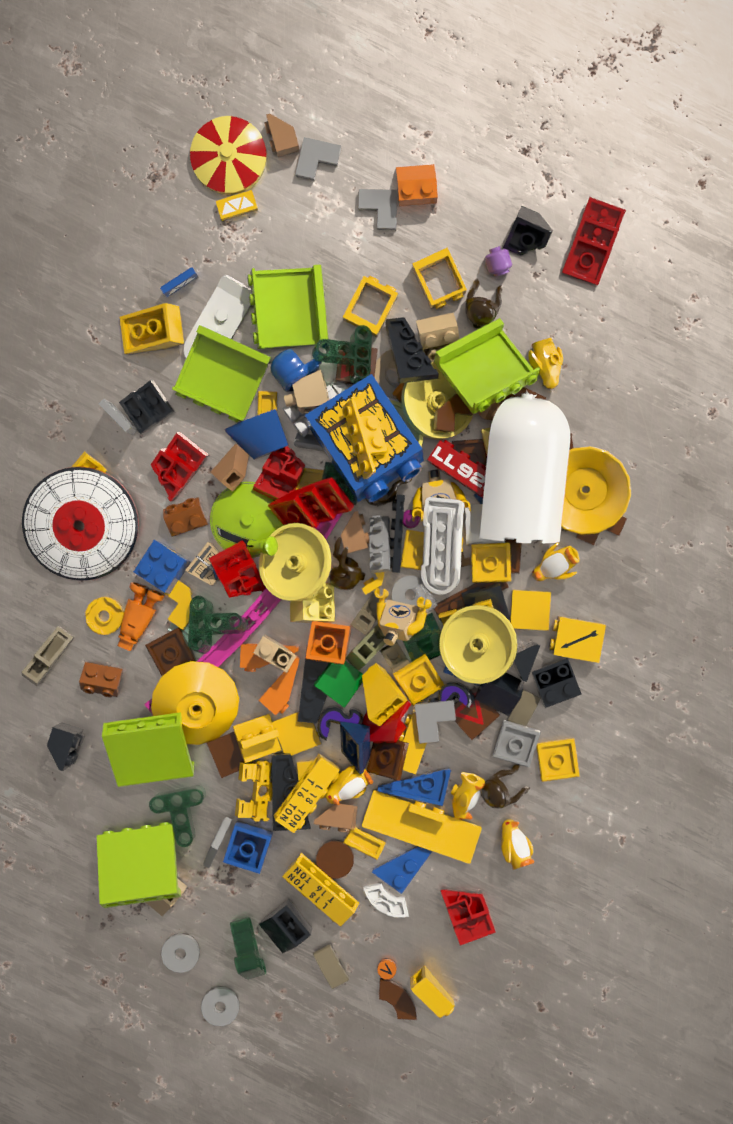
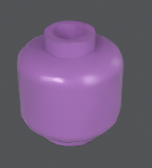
(498, 261)

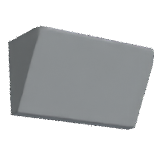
(307, 442)

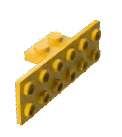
(422, 826)

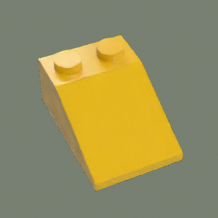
(152, 329)

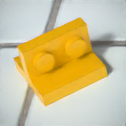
(257, 738)

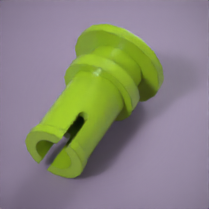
(266, 546)

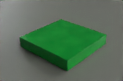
(339, 682)

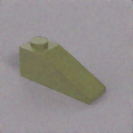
(366, 648)

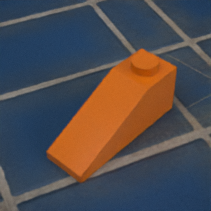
(251, 661)
(280, 691)

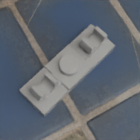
(379, 544)

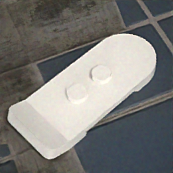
(224, 310)
(442, 544)

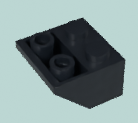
(556, 683)
(64, 744)
(286, 927)

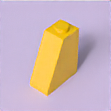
(381, 694)
(431, 992)

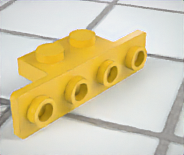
(366, 437)

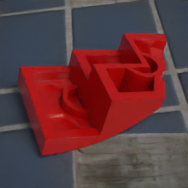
(178, 464)
(280, 474)
(237, 571)
(391, 729)
(468, 915)

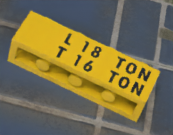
(306, 793)
(320, 890)

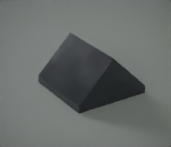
(525, 659)
(501, 693)

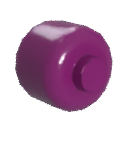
(407, 520)

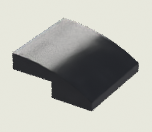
(146, 406)
(491, 592)

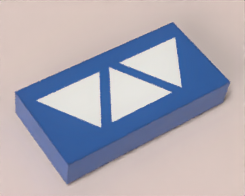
(179, 282)

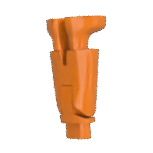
(137, 616)

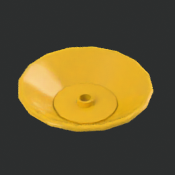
(607, 495)
(202, 686)

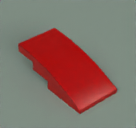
(593, 240)
(312, 504)

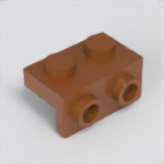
(184, 516)
(100, 679)

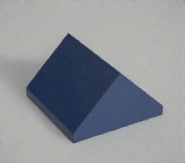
(355, 744)

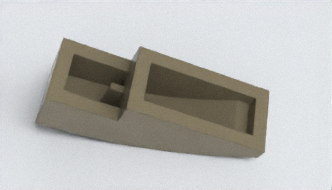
(47, 656)

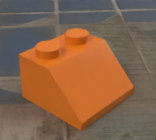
(416, 185)
(328, 642)

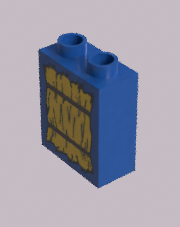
(332, 433)

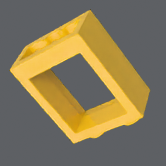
(432, 260)
(355, 320)

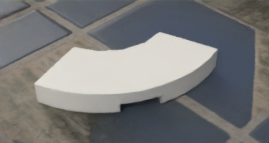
(385, 902)

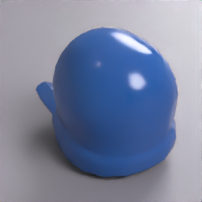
(288, 369)

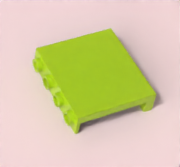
(288, 307)
(485, 367)
(221, 374)
(147, 749)
(137, 865)

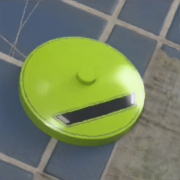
(242, 516)

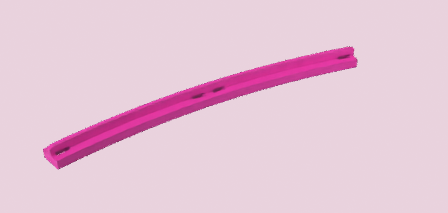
(231, 642)

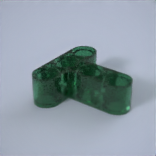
(350, 350)
(209, 624)
(182, 808)
(248, 961)

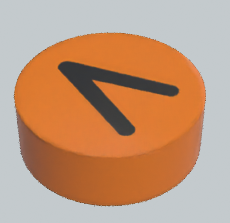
(386, 968)

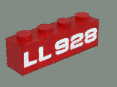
(459, 467)

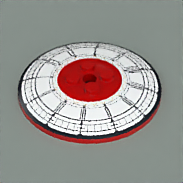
(84, 496)

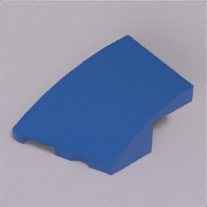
(259, 434)

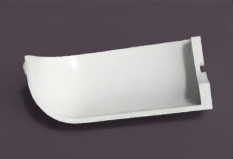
(525, 471)

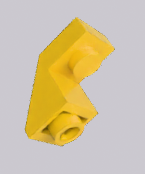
(372, 584)

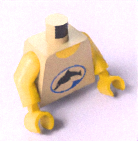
(438, 489)
(399, 619)

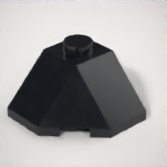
(528, 232)

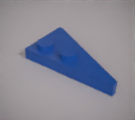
(425, 788)
(402, 869)

